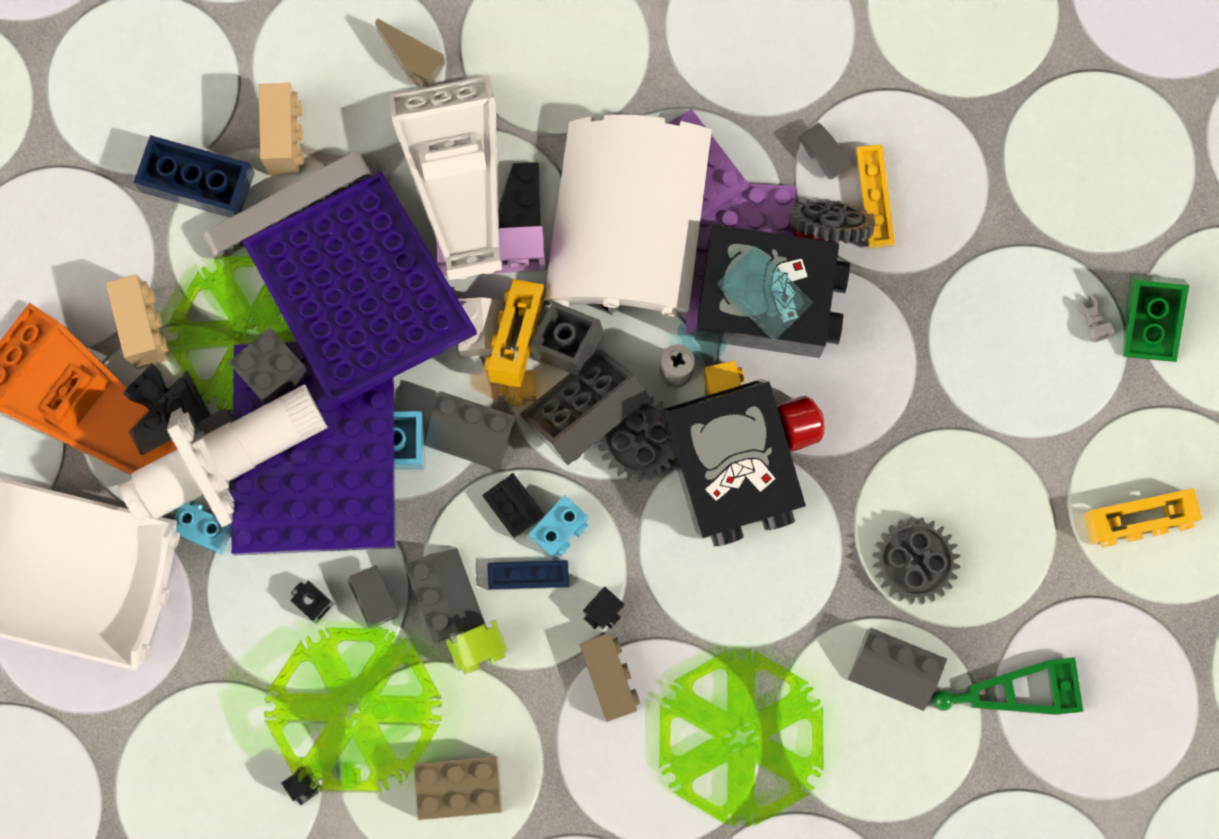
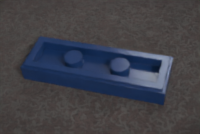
(528, 575)

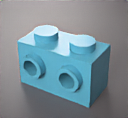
(202, 527)
(559, 527)

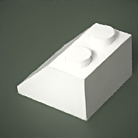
(484, 317)

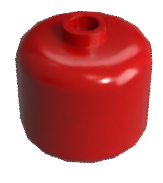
(801, 422)

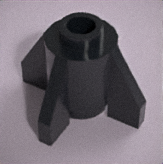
(146, 387)

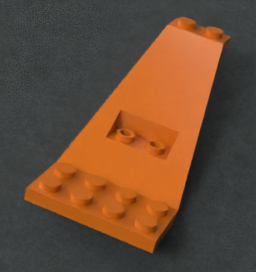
(69, 393)

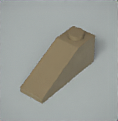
(417, 60)

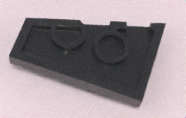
(521, 197)
(152, 427)

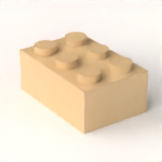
(280, 128)
(137, 321)

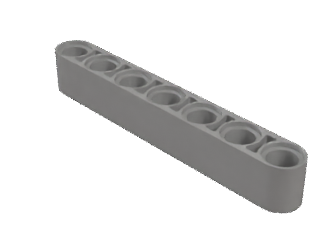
(228, 236)

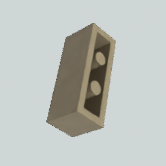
(609, 677)

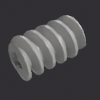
(678, 375)

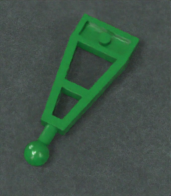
(1063, 687)

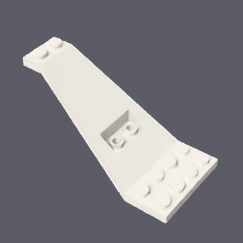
(453, 161)

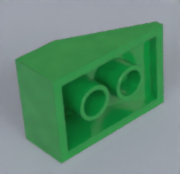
(1154, 317)

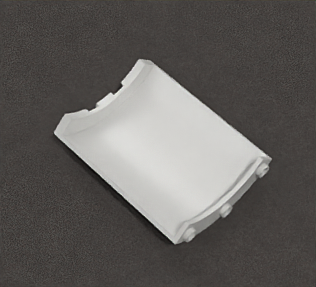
(628, 213)
(81, 574)

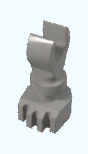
(1099, 331)

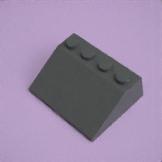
(585, 407)

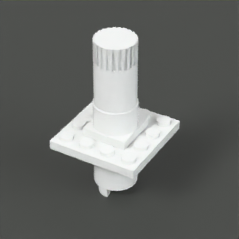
(212, 459)

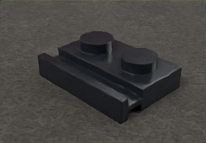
(513, 505)

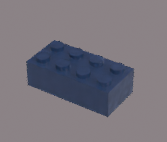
(193, 177)

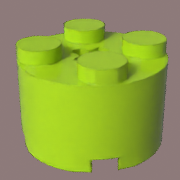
(477, 646)

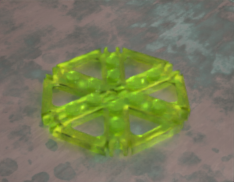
(223, 332)
(327, 708)
(742, 762)

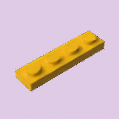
(875, 194)

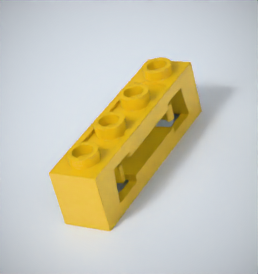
(508, 369)
(1186, 509)

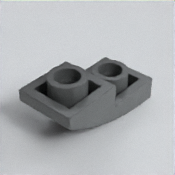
(826, 150)

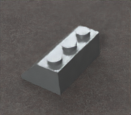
(470, 430)
(444, 594)
(897, 669)

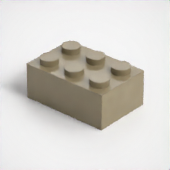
(458, 788)

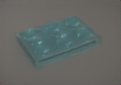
(764, 293)

